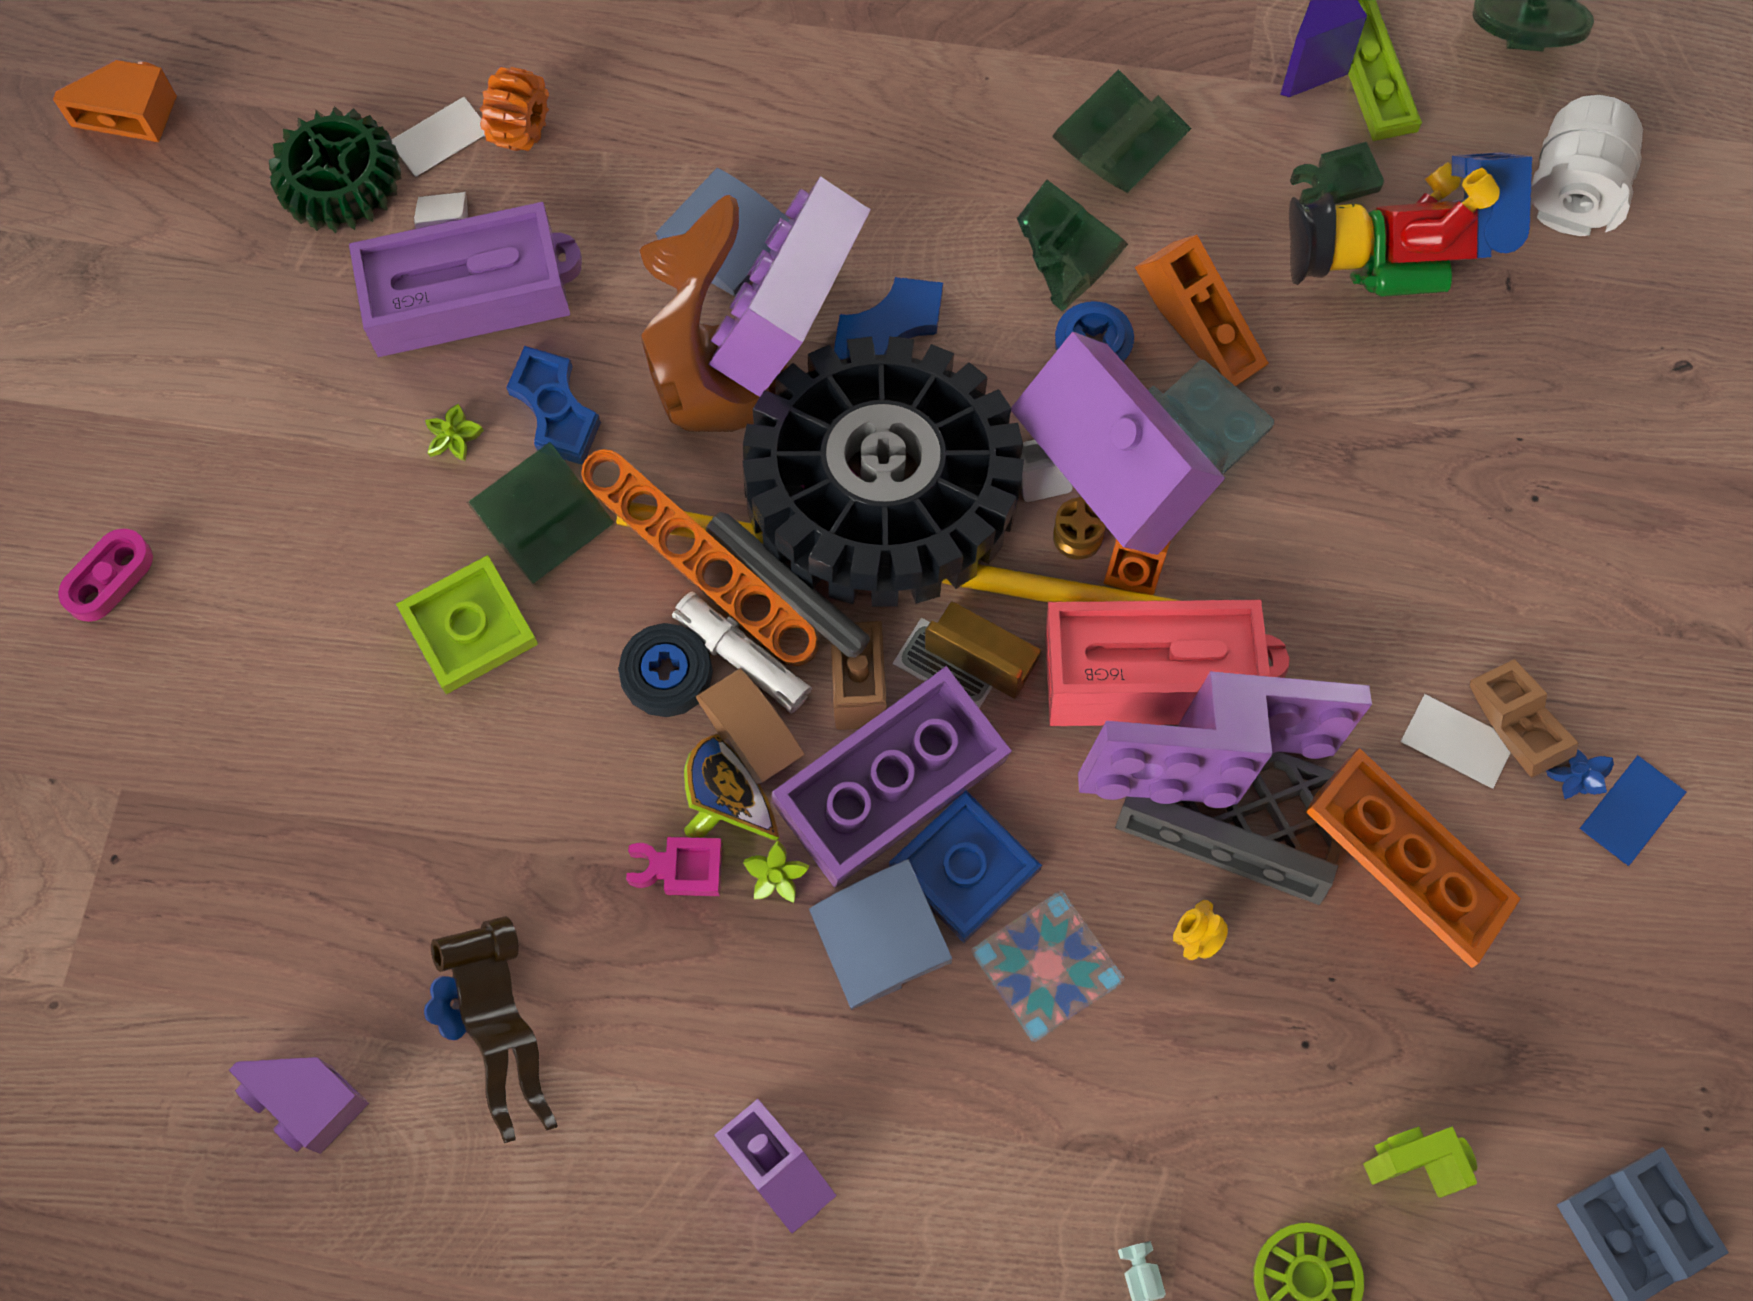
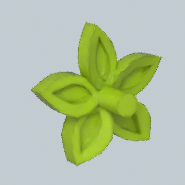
(452, 433)
(775, 873)

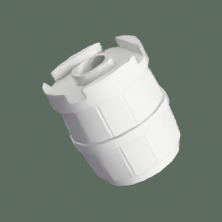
(1588, 166)

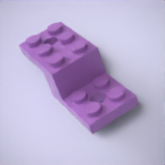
(1222, 739)

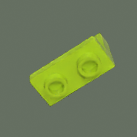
(1443, 1154)

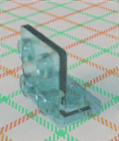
(1215, 414)

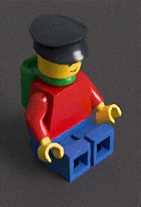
(1411, 244)

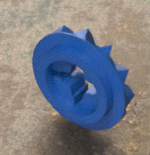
(1094, 319)

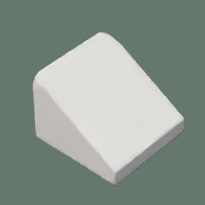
(440, 209)
(1040, 475)

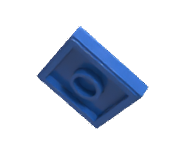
(967, 865)

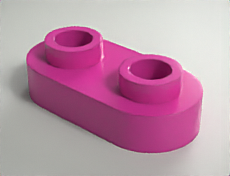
(103, 573)

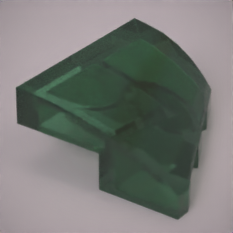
(1067, 243)

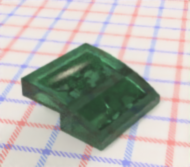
(1121, 132)
(540, 512)

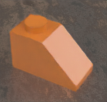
(119, 100)

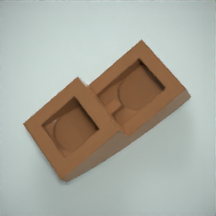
(1519, 716)
(751, 725)

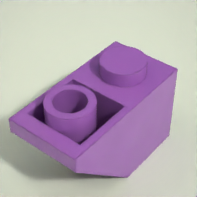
(303, 1096)

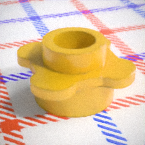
(1200, 931)

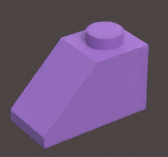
(775, 1165)

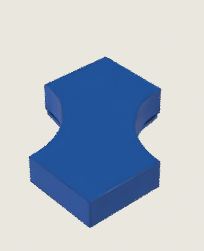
(905, 312)
(544, 386)

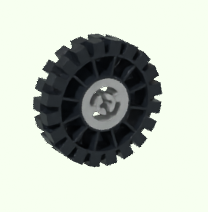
(882, 528)

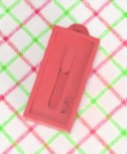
(1149, 656)

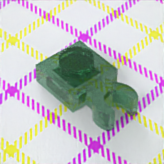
(1342, 172)

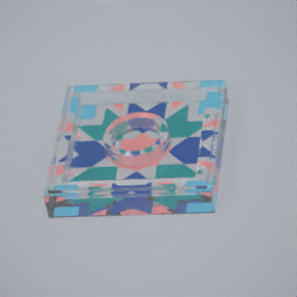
(1047, 965)

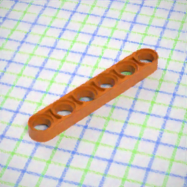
(696, 560)

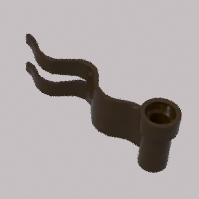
(491, 1017)

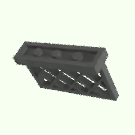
(1236, 846)

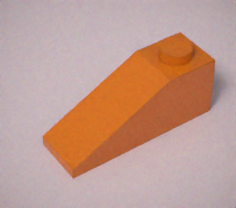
(1201, 308)

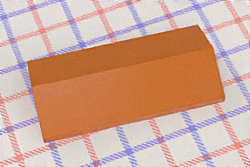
(1414, 856)

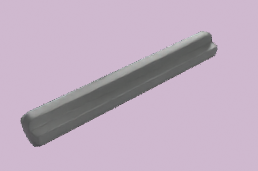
(779, 577)

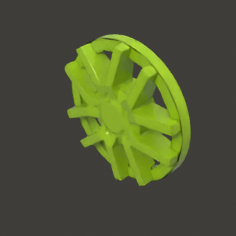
(1307, 1275)

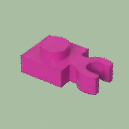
(686, 867)

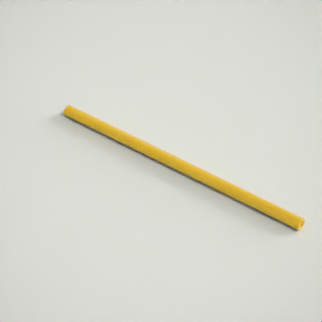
(987, 579)

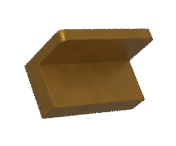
(982, 649)

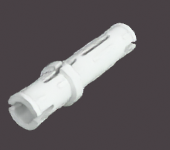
(728, 641)

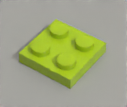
(467, 624)

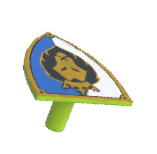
(724, 790)

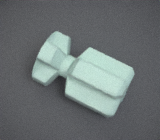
(1143, 1278)

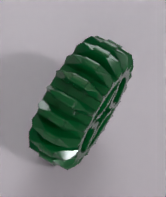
(322, 194)

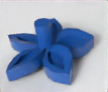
(1583, 775)

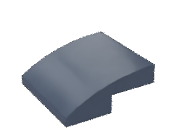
(756, 222)
(880, 934)
(1642, 1228)

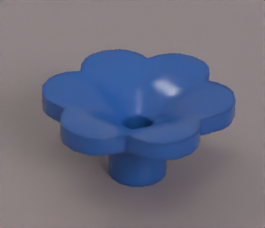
(440, 1012)

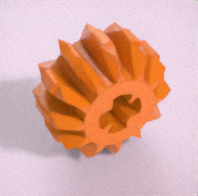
(514, 108)

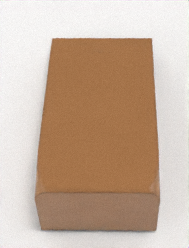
(859, 681)

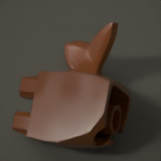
(676, 342)

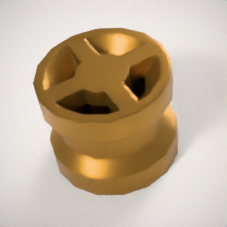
(1080, 517)

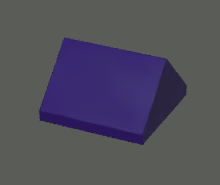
(1324, 44)

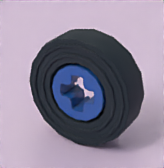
(645, 653)

